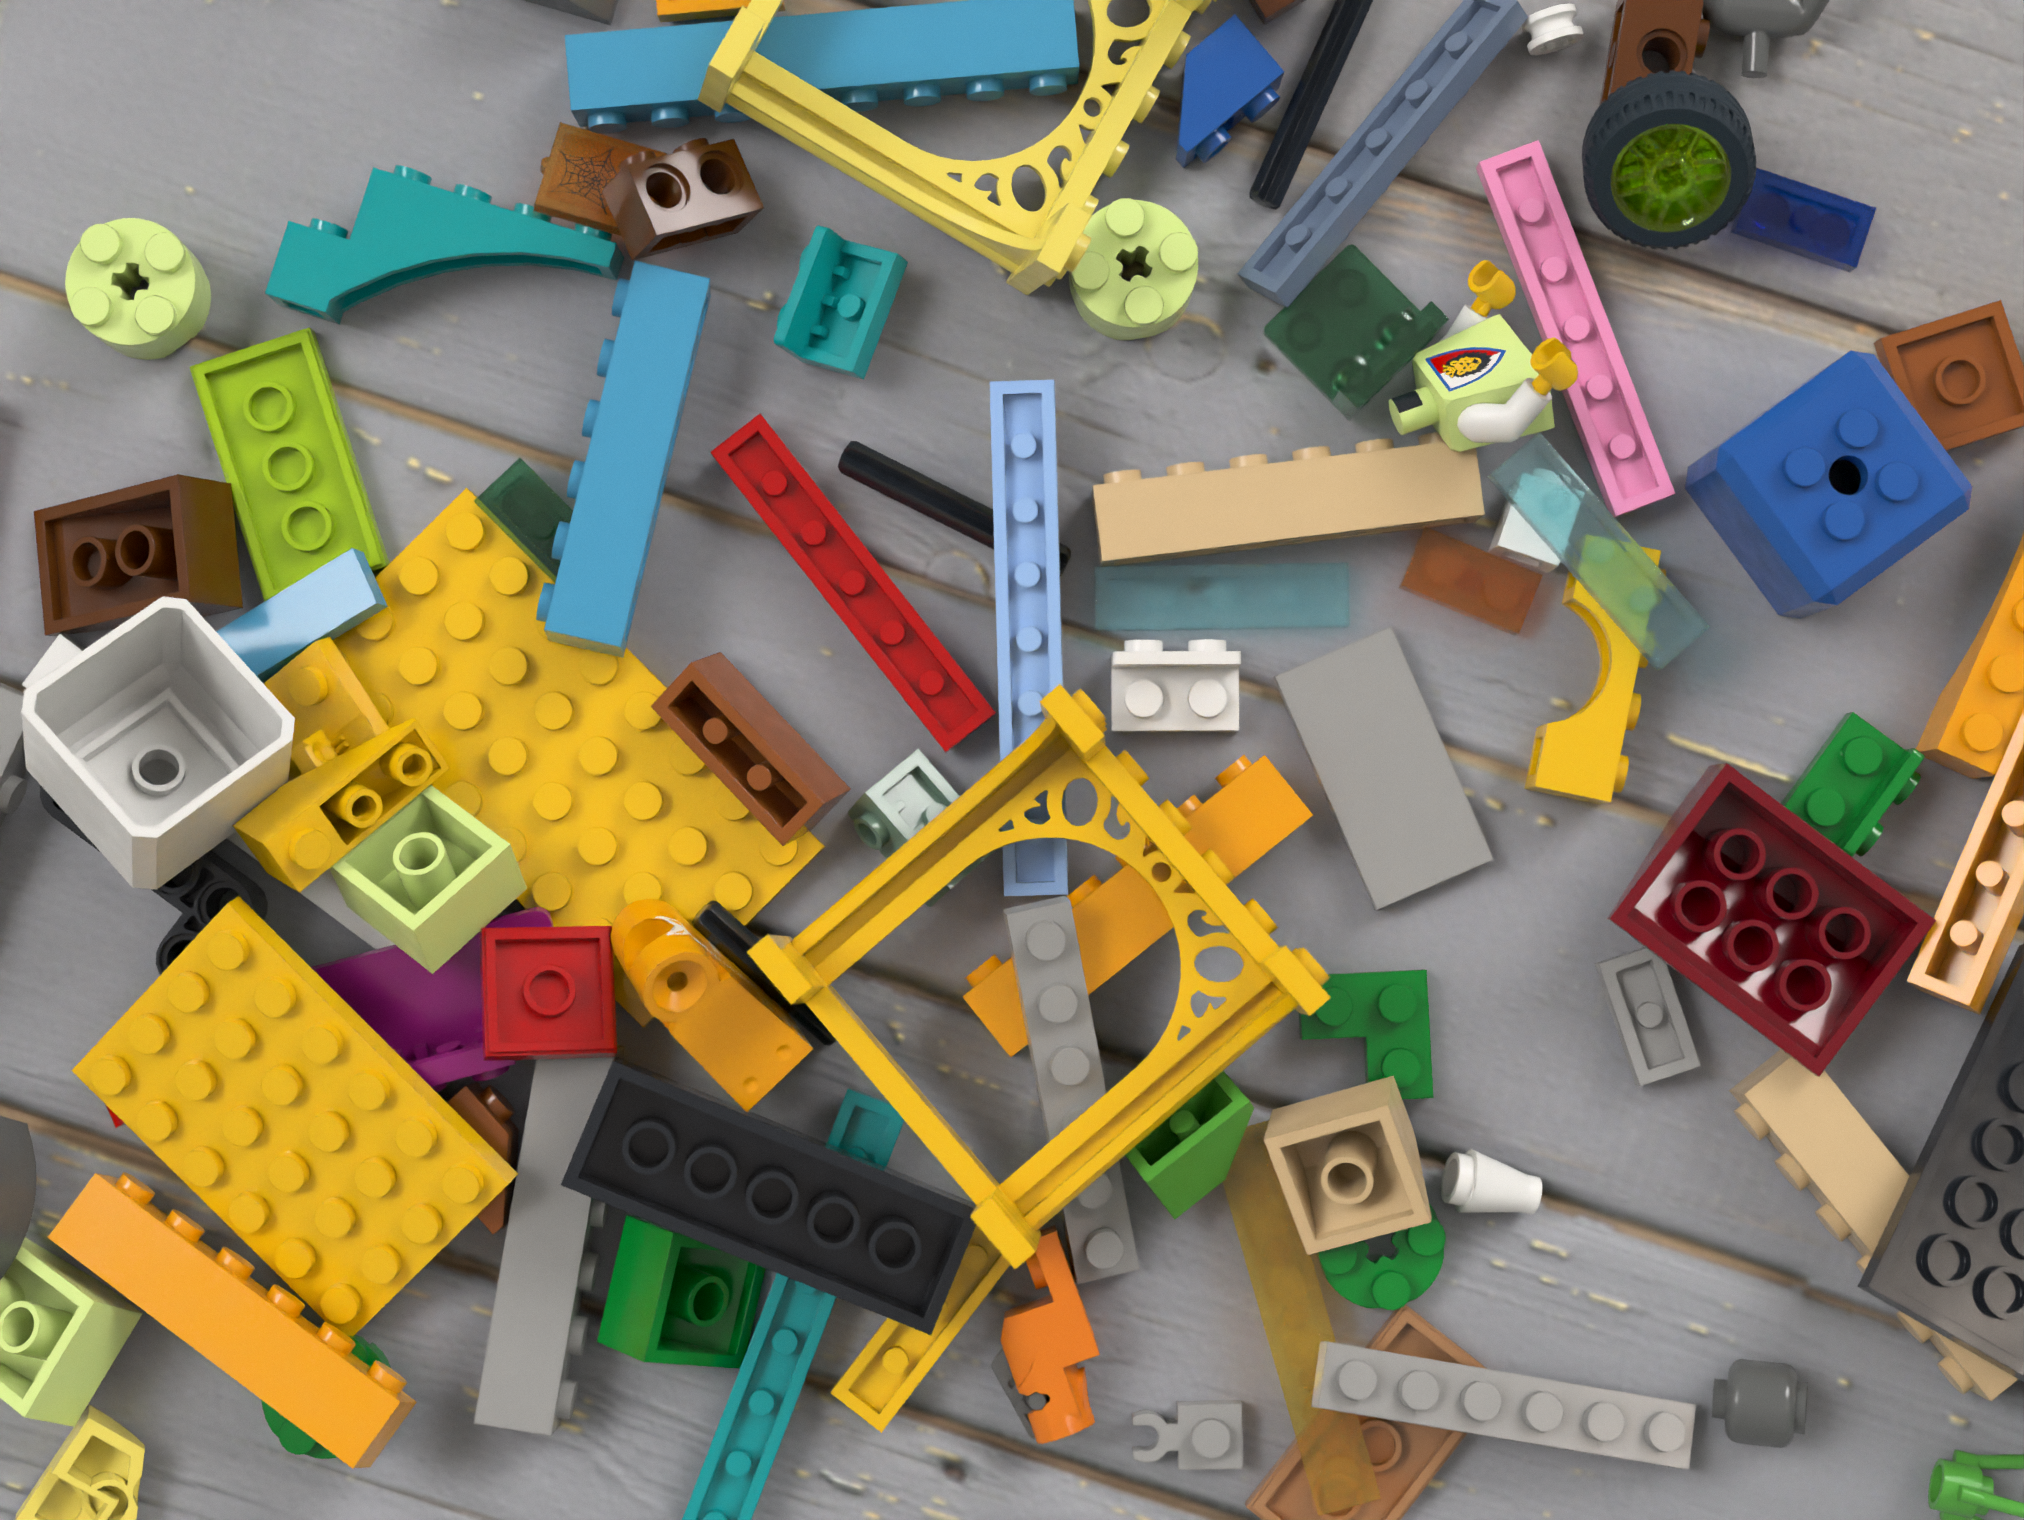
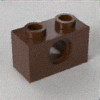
(1658, 26)

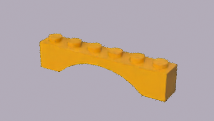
(1986, 693)

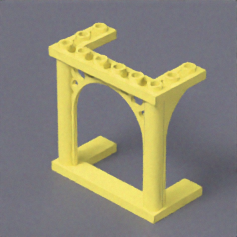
(1026, 243)

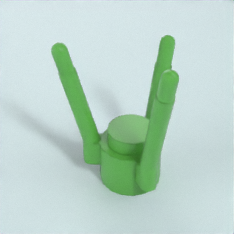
(1962, 1490)

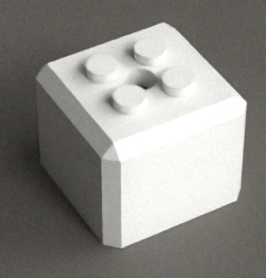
(148, 694)

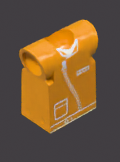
(707, 1001)

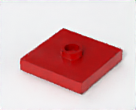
(547, 993)

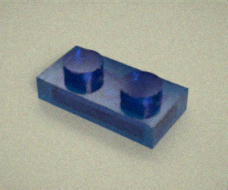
(1805, 220)

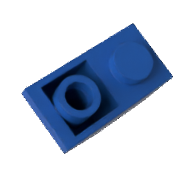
(1222, 84)

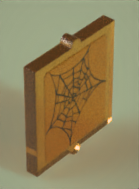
(578, 172)

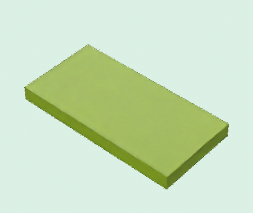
(287, 459)

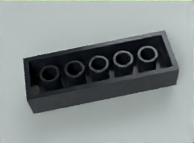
(771, 1195)

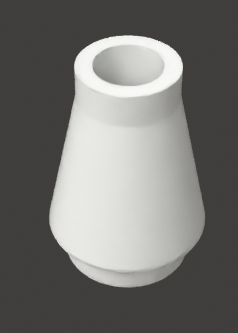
(1486, 1185)

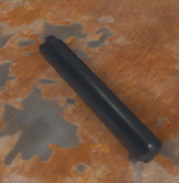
(1308, 102)
(924, 494)

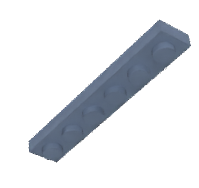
(1381, 148)

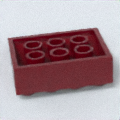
(1769, 917)

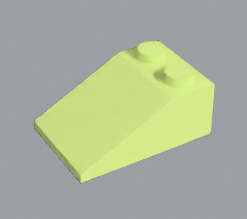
(56, 1335)

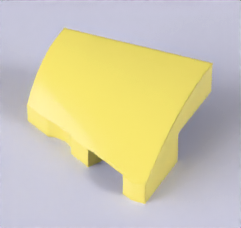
(90, 1475)

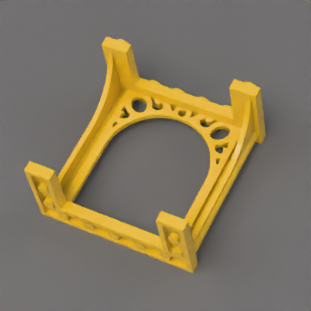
(1059, 751)

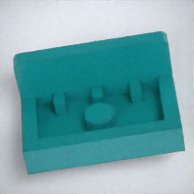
(839, 303)

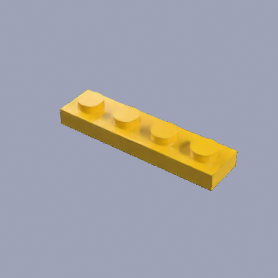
(902, 1356)

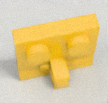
(327, 706)

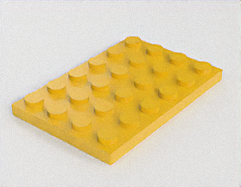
(293, 1119)

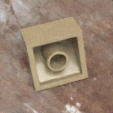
(1348, 1165)

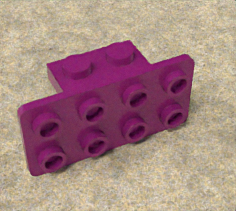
(425, 1015)

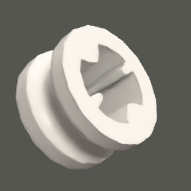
(1552, 29)

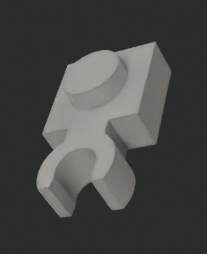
(1203, 1435)

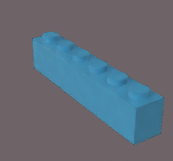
(626, 459)

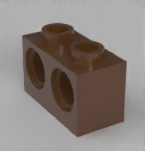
(686, 208)

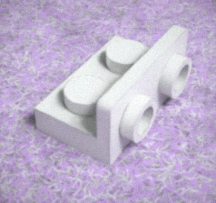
(1175, 688)

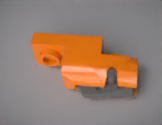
(1043, 1346)

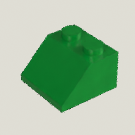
(679, 1299)

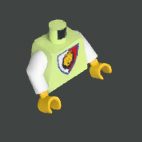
(1480, 376)

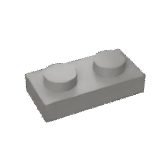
(1647, 1016)

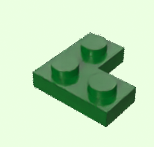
(1391, 1017)

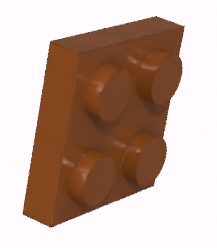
(1960, 374)

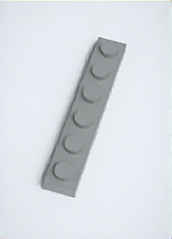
(1068, 1075)
(1503, 1405)

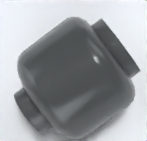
(1761, 1403)

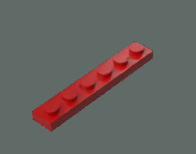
(853, 583)

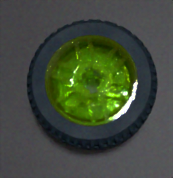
(1668, 160)

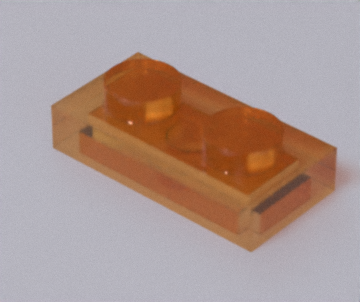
(1470, 581)

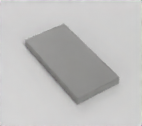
(1383, 768)

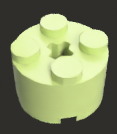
(115, 260)
(1144, 306)

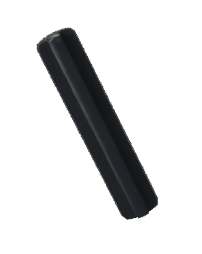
(734, 942)

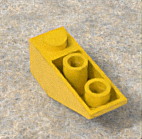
(339, 804)

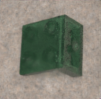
(1352, 331)

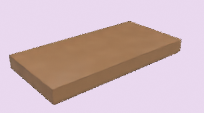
(1400, 1453)

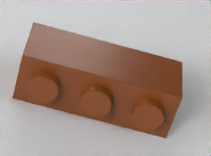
(750, 747)

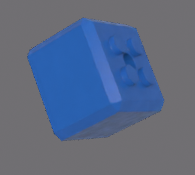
(1784, 519)

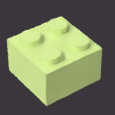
(430, 878)

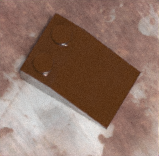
(134, 545)

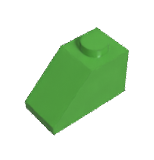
(1194, 1145)

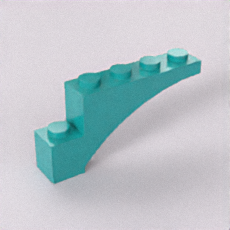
(418, 232)

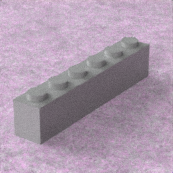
(544, 1259)

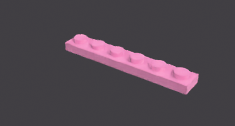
(1570, 309)

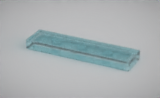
(1598, 551)
(1221, 597)

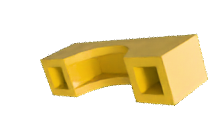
(1582, 753)

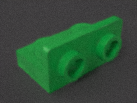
(1854, 784)

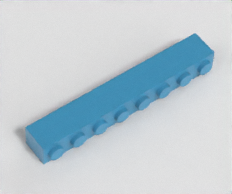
(846, 54)

